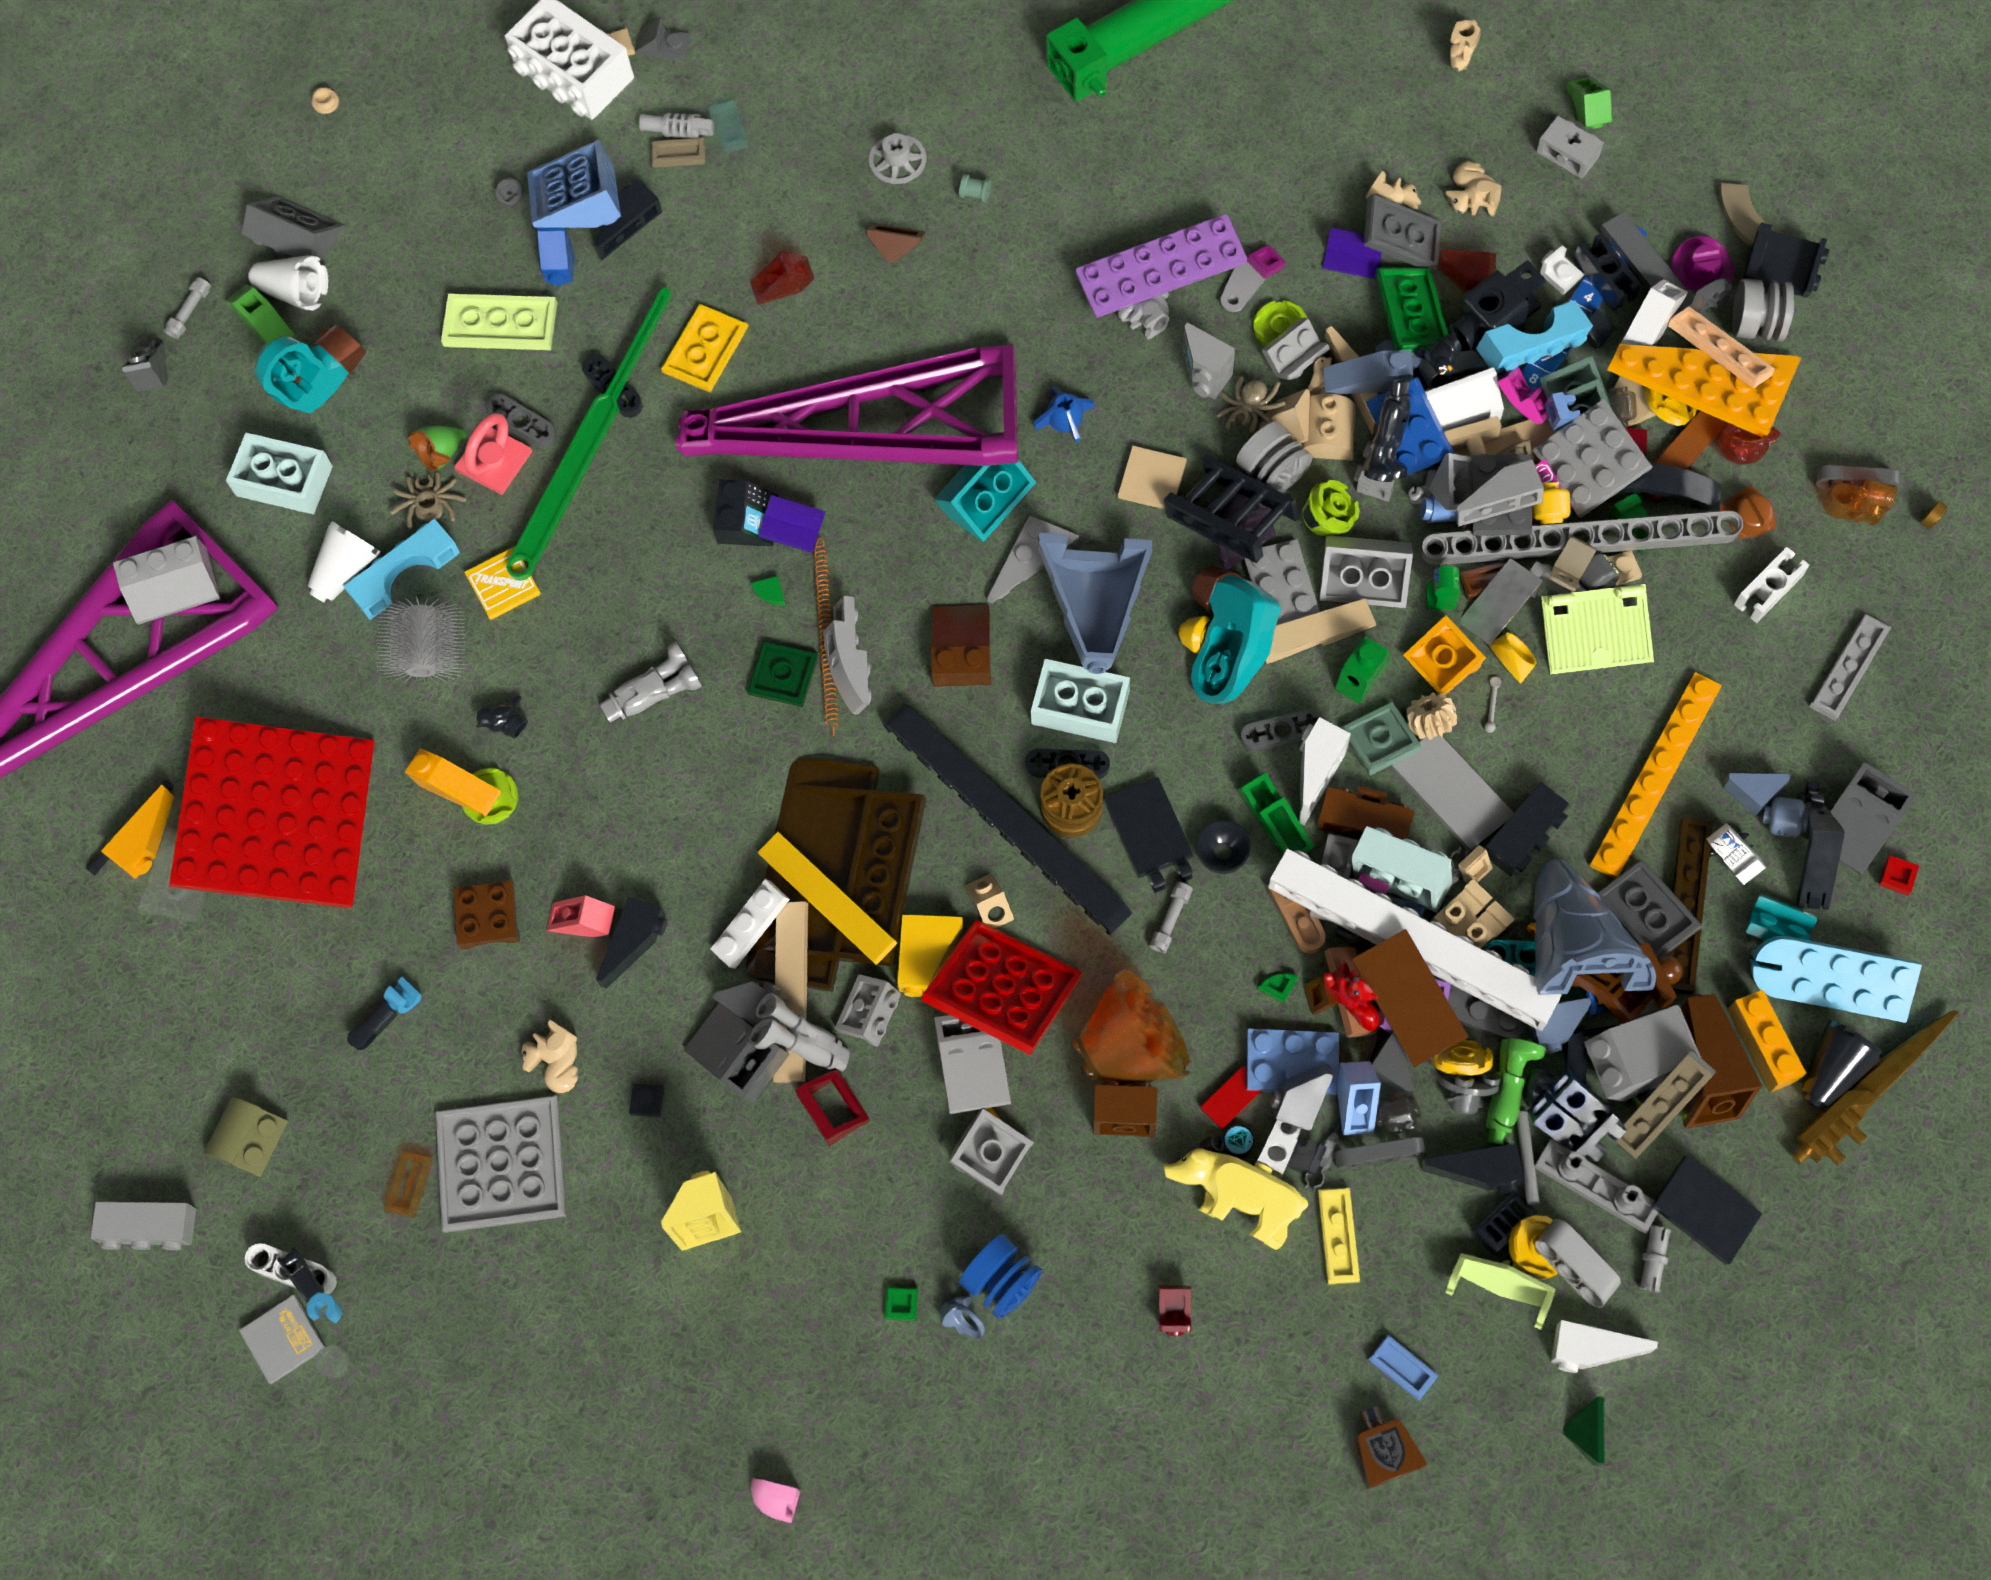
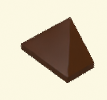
(894, 241)

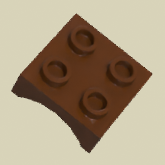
(485, 914)

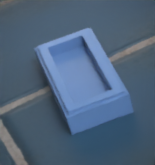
(1403, 1367)

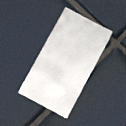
(1500, 601)

